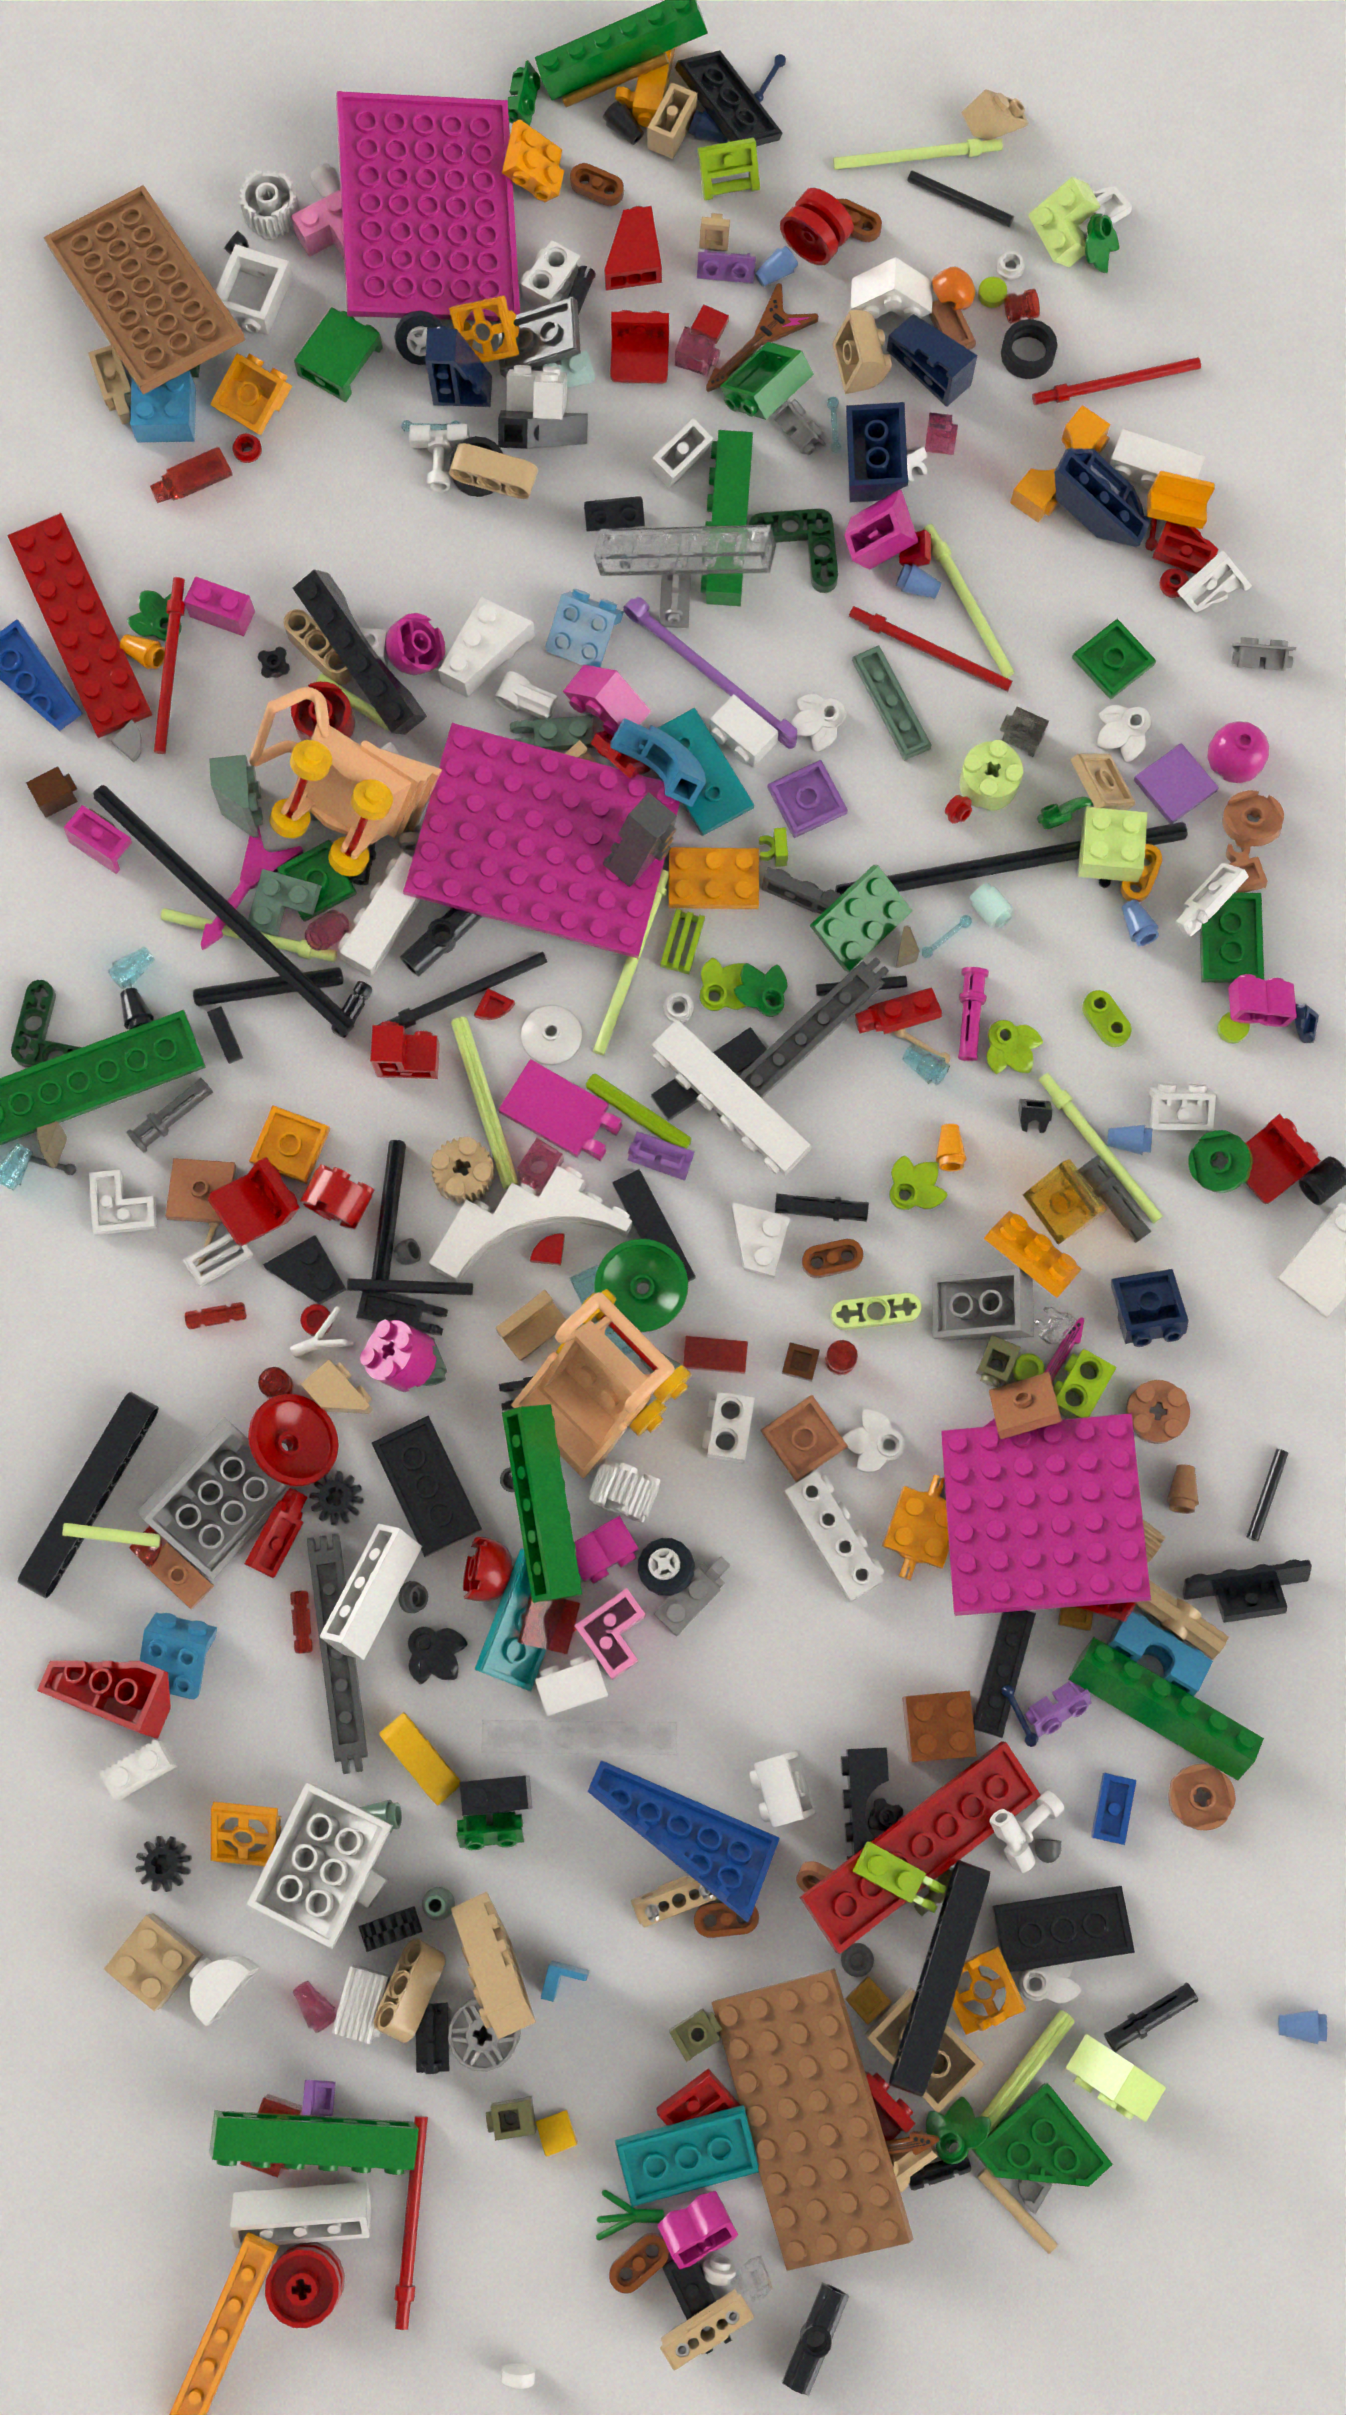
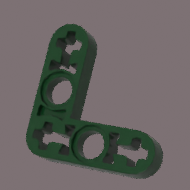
(814, 537)
(40, 1047)

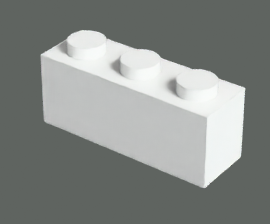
(1142, 459)

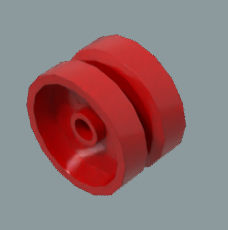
(816, 226)
(289, 2299)

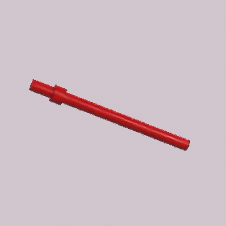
(1063, 392)
(175, 609)
(879, 624)
(405, 2290)

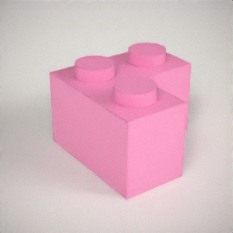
(320, 225)
(604, 1629)

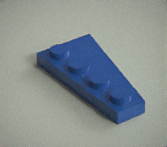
(33, 678)

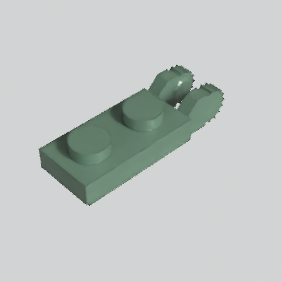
(556, 732)

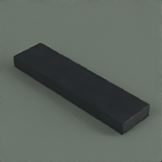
(736, 1054)
(647, 1215)
(1002, 1670)

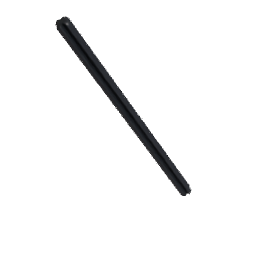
(1012, 861)
(224, 910)

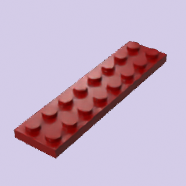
(79, 625)
(928, 1838)

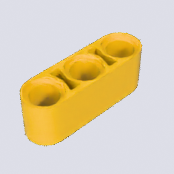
(420, 1758)

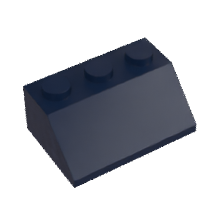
(876, 450)

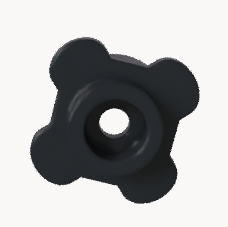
(277, 670)
(880, 1808)

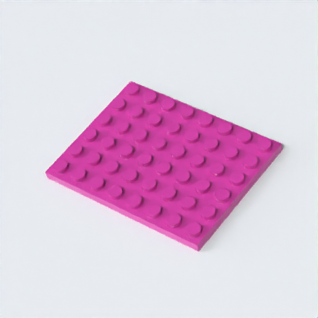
(425, 204)
(527, 838)

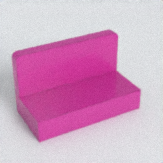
(97, 838)

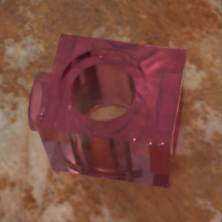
(539, 1152)

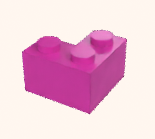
(605, 696)

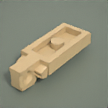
(112, 381)

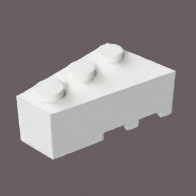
(483, 645)

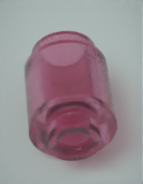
(326, 930)

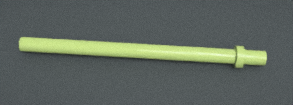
(627, 975)

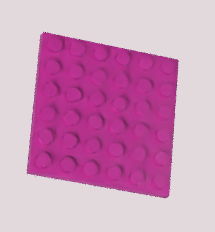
(1045, 1516)

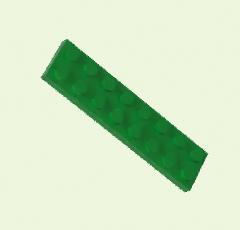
(97, 1075)

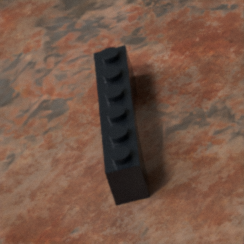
(381, 687)

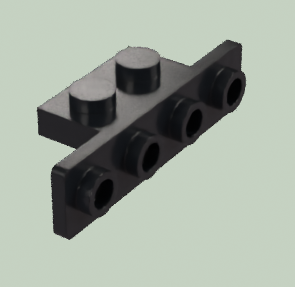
(1248, 1591)

